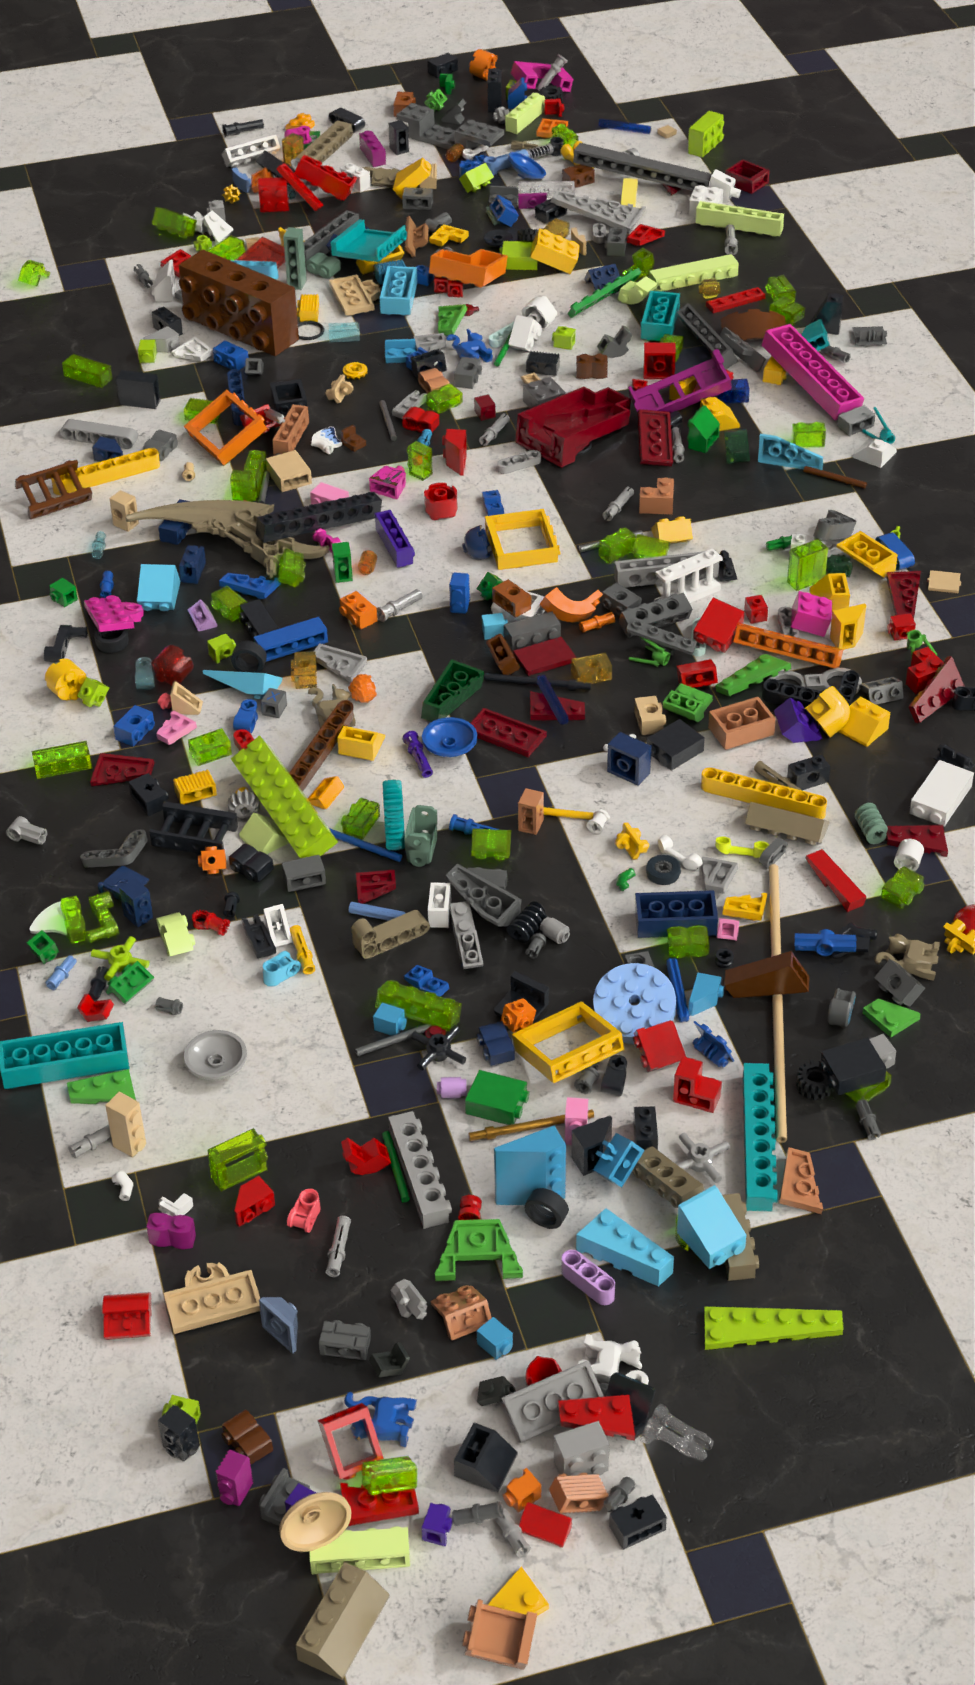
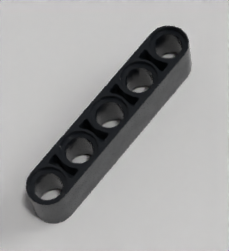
(271, 163)

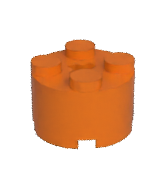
(482, 62)

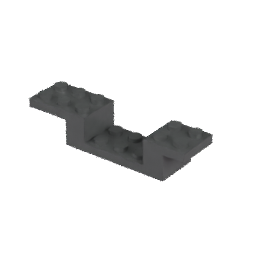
(422, 128)

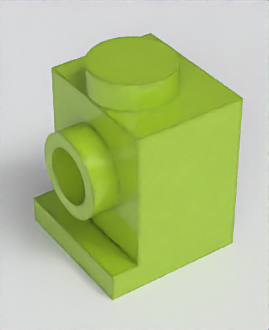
(221, 647)

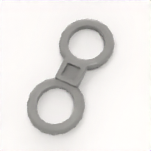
(814, 681)

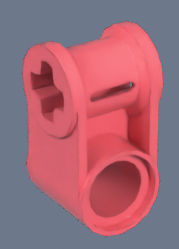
(305, 1210)

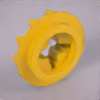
(355, 370)

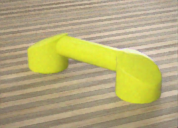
(723, 844)

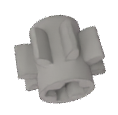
(500, 114)

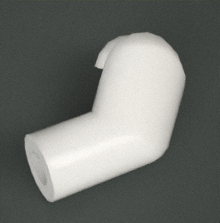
(126, 1184)

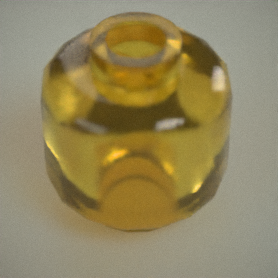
(709, 289)

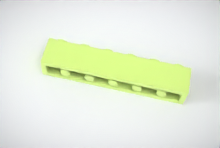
(742, 218)
(694, 272)

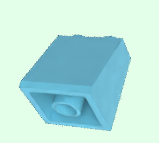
(158, 587)
(710, 1227)

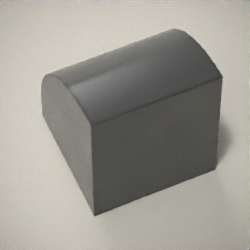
(254, 366)

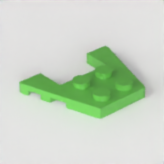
(478, 1241)

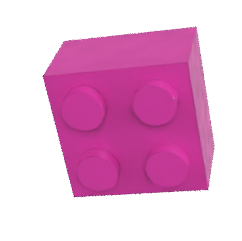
(811, 613)

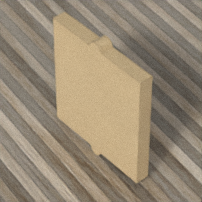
(944, 581)

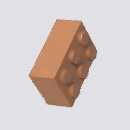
(741, 723)

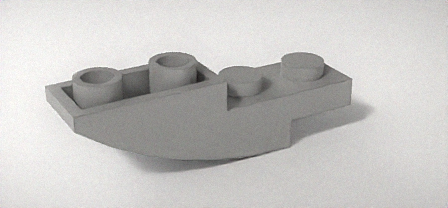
(465, 935)

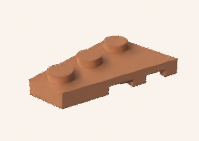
(798, 1182)

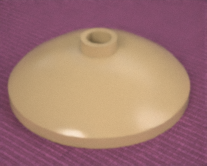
(315, 1521)

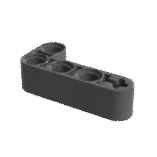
(834, 526)

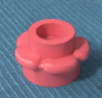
(165, 701)

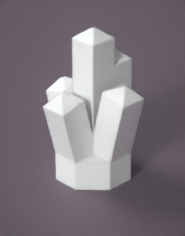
(200, 227)

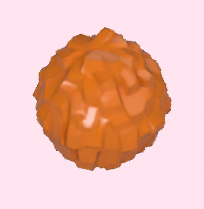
(362, 688)

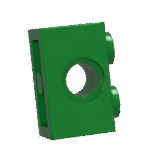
(342, 562)

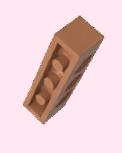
(291, 429)

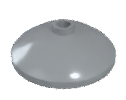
(215, 1055)

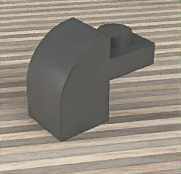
(616, 345)

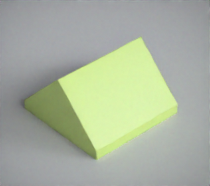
(263, 834)

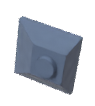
(280, 1320)

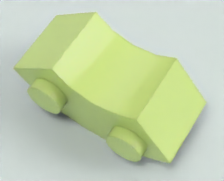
(636, 291)
(175, 933)

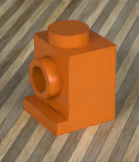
(522, 1490)

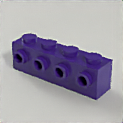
(394, 538)

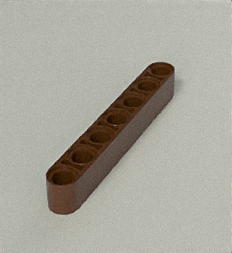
(322, 744)

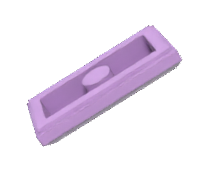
(202, 616)

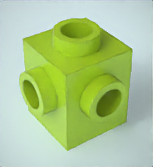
(92, 692)

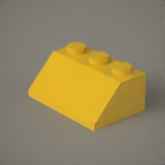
(869, 553)

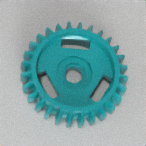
(393, 814)

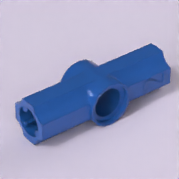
(825, 942)

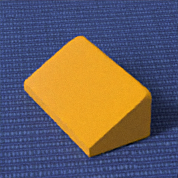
(326, 792)

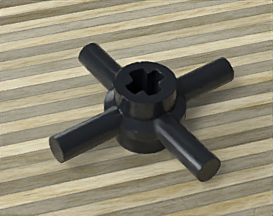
(438, 1047)

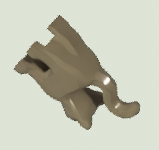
(325, 708)
(917, 955)

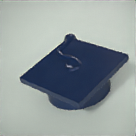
(119, 878)

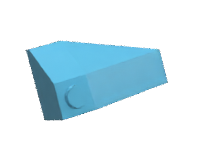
(247, 682)

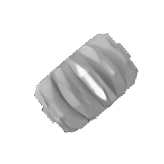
(243, 804)

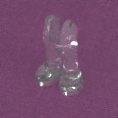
(691, 1444)

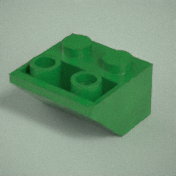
(702, 430)

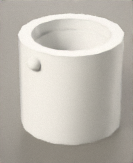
(909, 854)

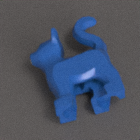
(472, 348)
(386, 1414)

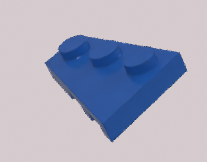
(243, 583)

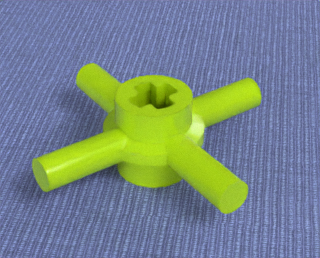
(119, 958)

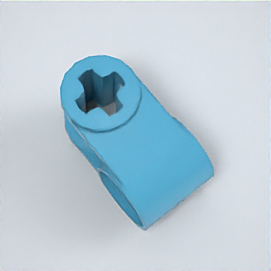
(278, 969)

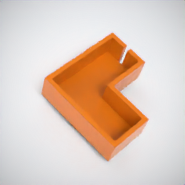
(477, 268)

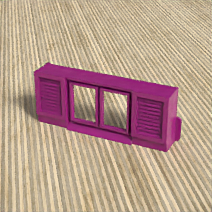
(709, 375)

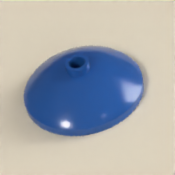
(526, 166)
(449, 737)

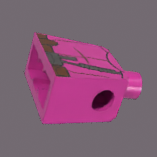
(388, 481)

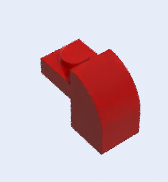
(367, 1158)

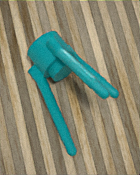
(886, 434)

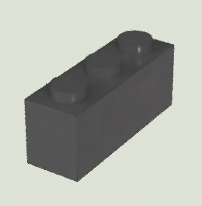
(532, 630)

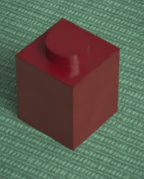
(484, 407)

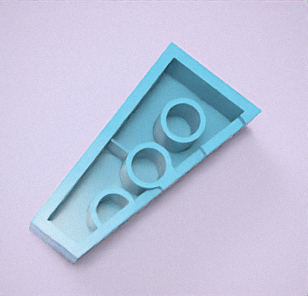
(619, 1243)

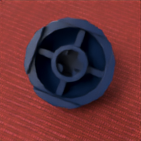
(477, 543)

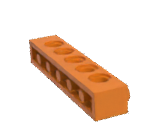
(788, 645)

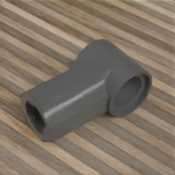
(436, 223)

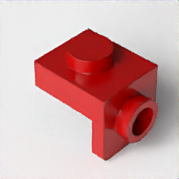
(553, 106)
(94, 1010)

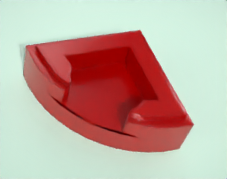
(638, 384)

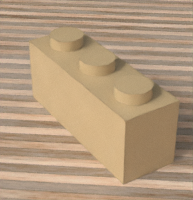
(126, 1124)

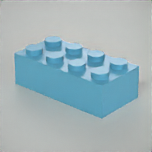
(398, 290)

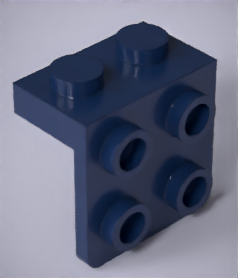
(602, 276)

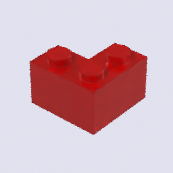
(922, 668)
(693, 1088)

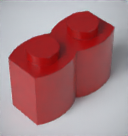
(419, 420)

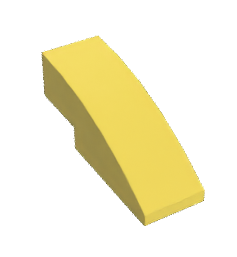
(629, 191)

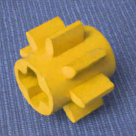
(231, 194)

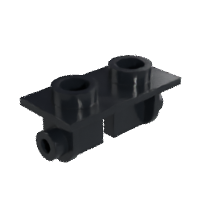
(726, 567)
(948, 755)

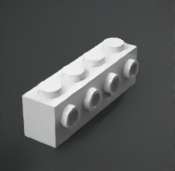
(250, 151)

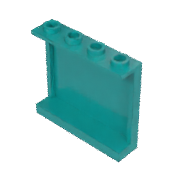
(366, 243)

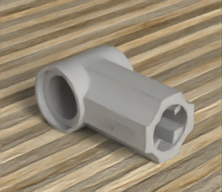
(24, 830)

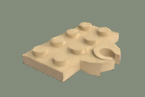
(355, 295)
(211, 1298)

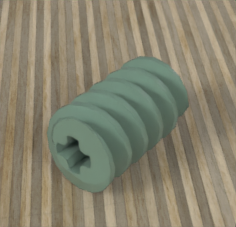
(871, 823)

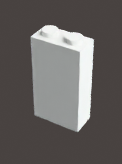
(941, 793)

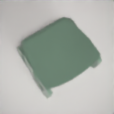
(421, 845)

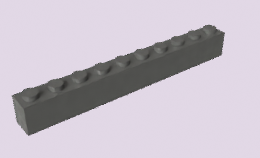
(640, 167)

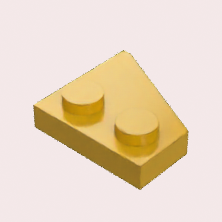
(745, 907)

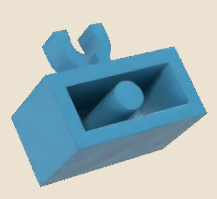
(618, 1159)

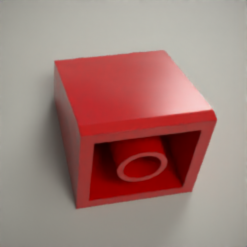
(718, 625)

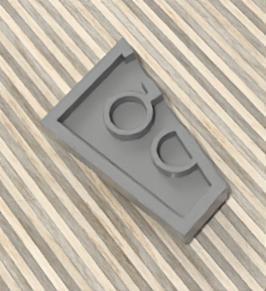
(340, 661)

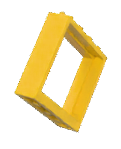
(521, 520)
(576, 1059)

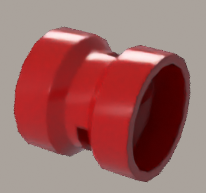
(470, 1206)

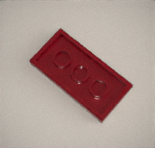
(655, 437)
(507, 732)

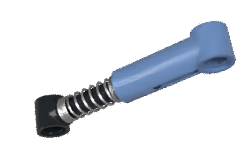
(502, 162)

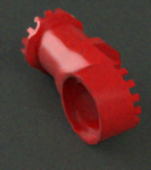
(211, 922)

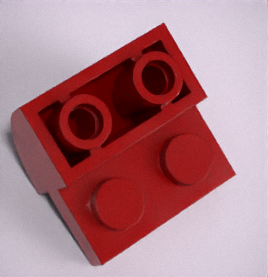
(127, 1315)

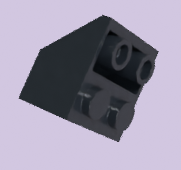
(589, 1140)
(484, 1458)

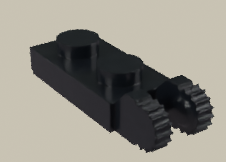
(259, 937)

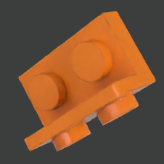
(264, 173)

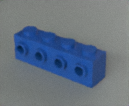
(293, 638)

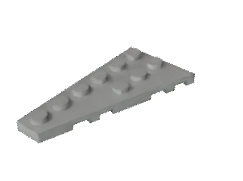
(601, 210)

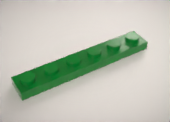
(607, 290)

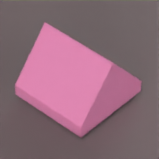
(728, 929)

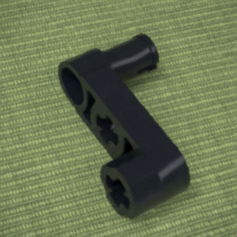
(64, 634)

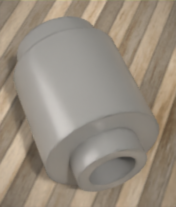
(555, 930)

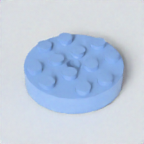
(631, 985)

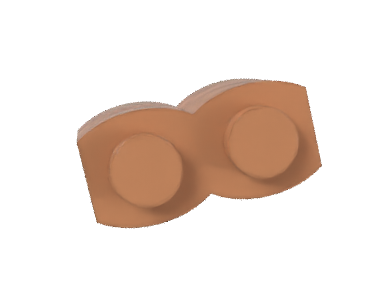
(431, 380)

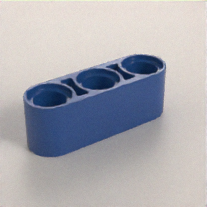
(905, 557)

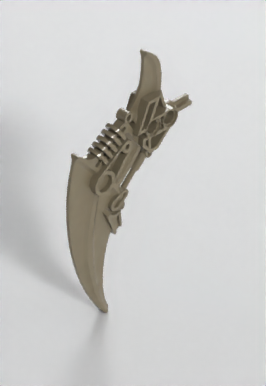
(234, 516)

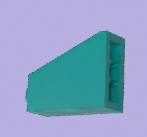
(816, 335)

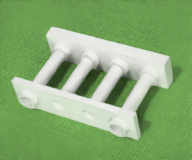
(698, 588)

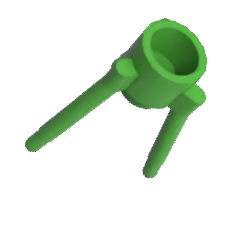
(915, 640)
(659, 655)

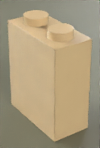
(288, 471)

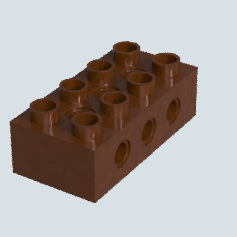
(239, 302)

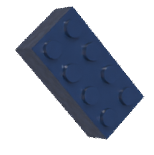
(663, 910)

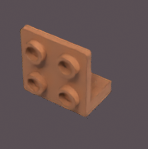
(462, 1311)

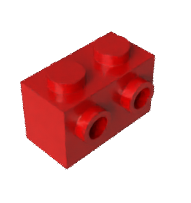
(697, 673)

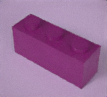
(372, 148)

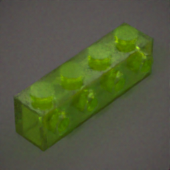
(420, 1005)

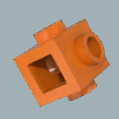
(220, 860)
(518, 1015)

